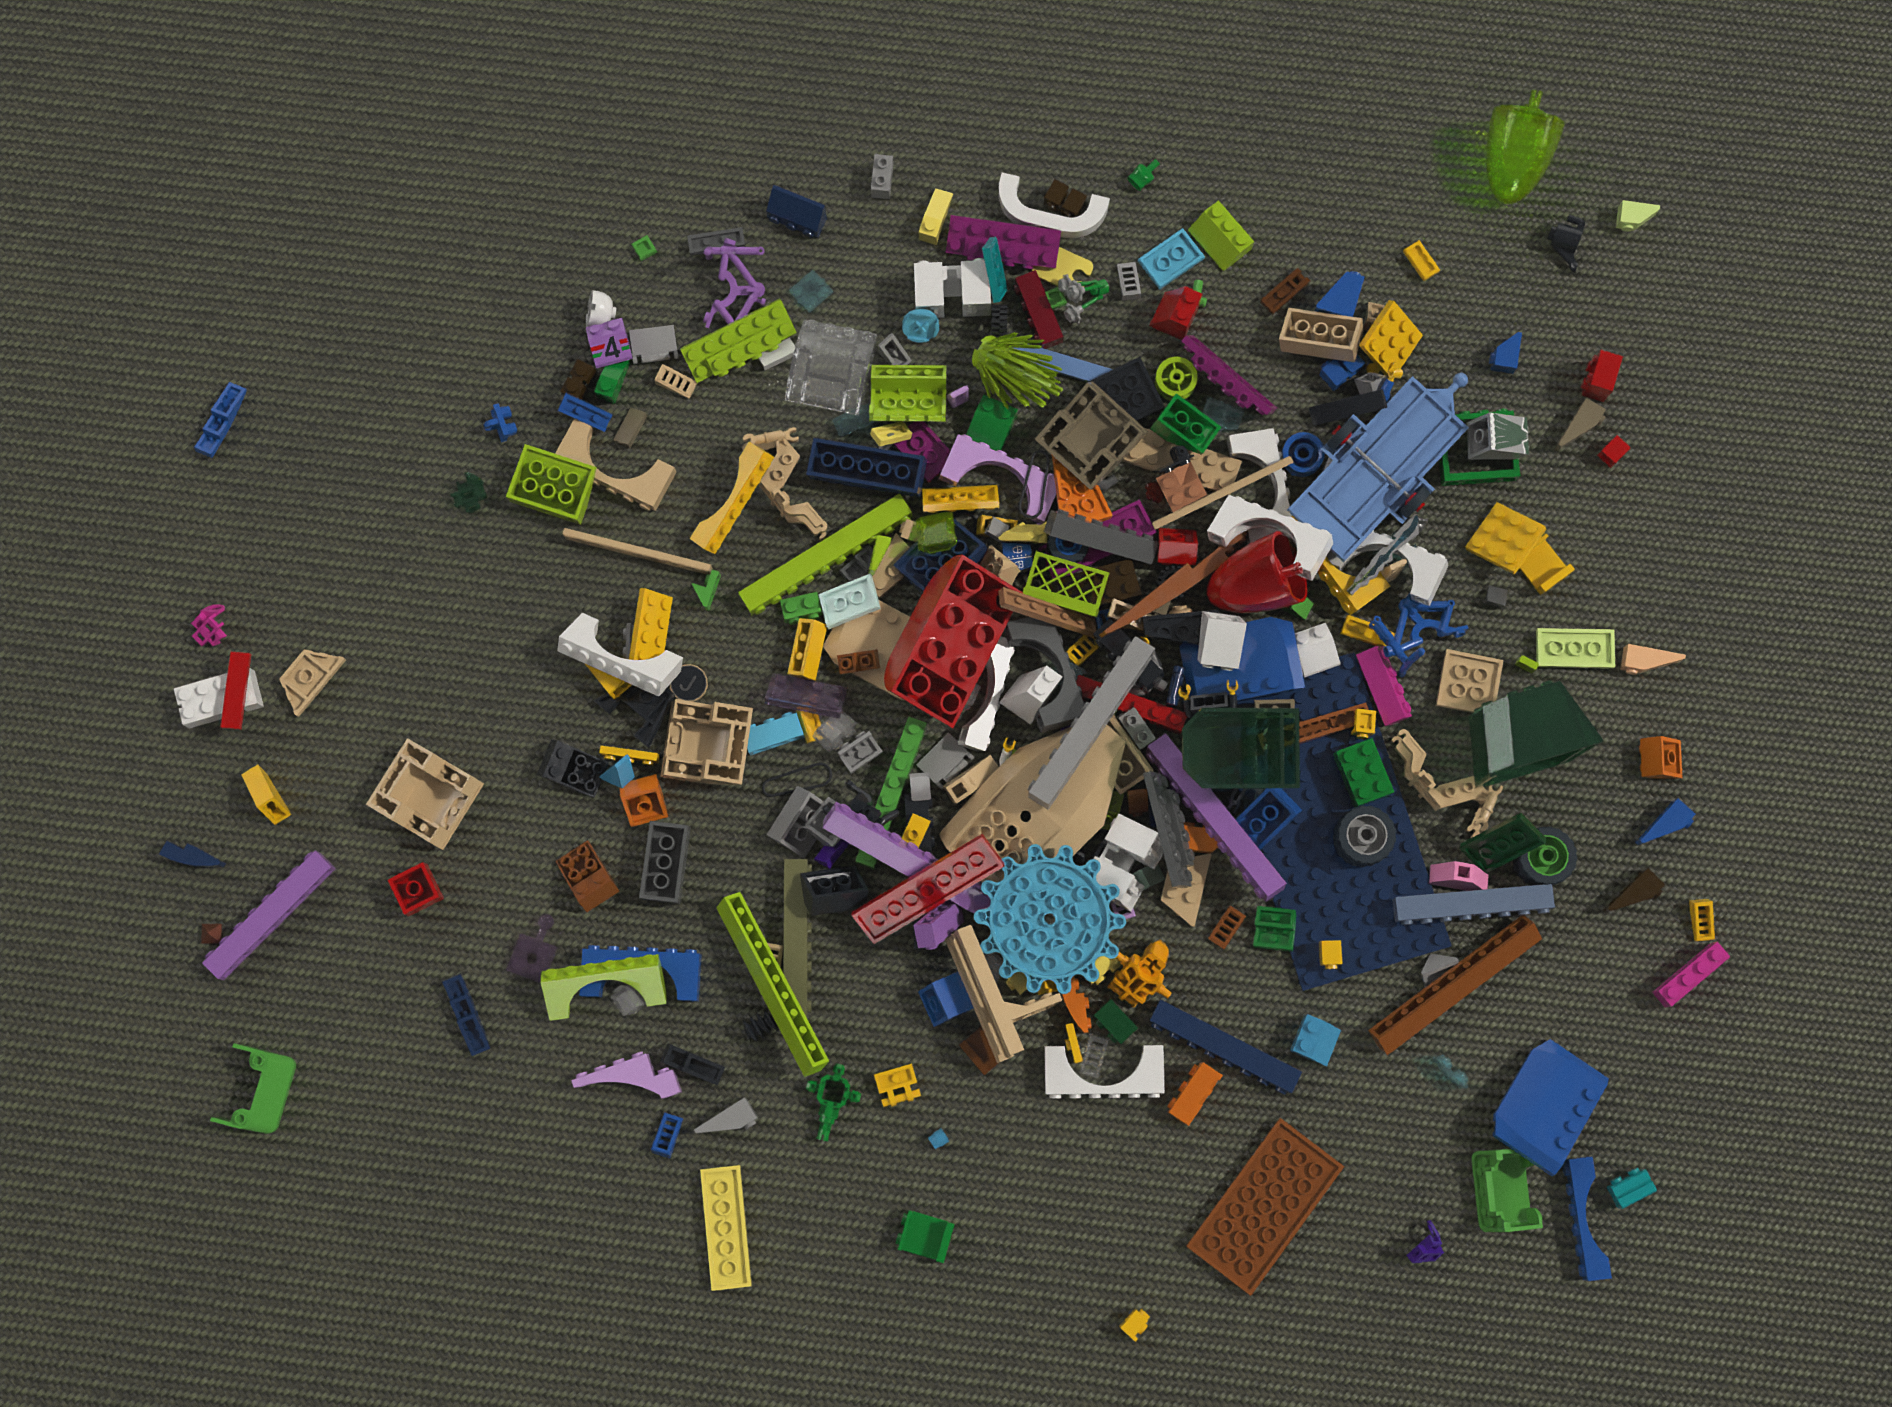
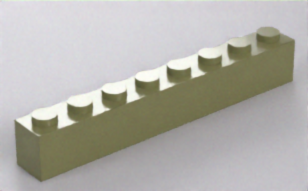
(796, 933)

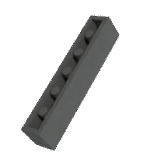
(1101, 537)

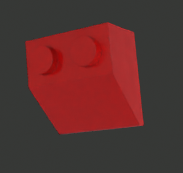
(1177, 546)

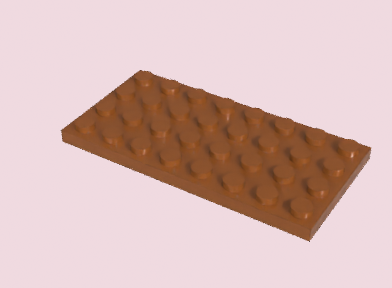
(1265, 1206)

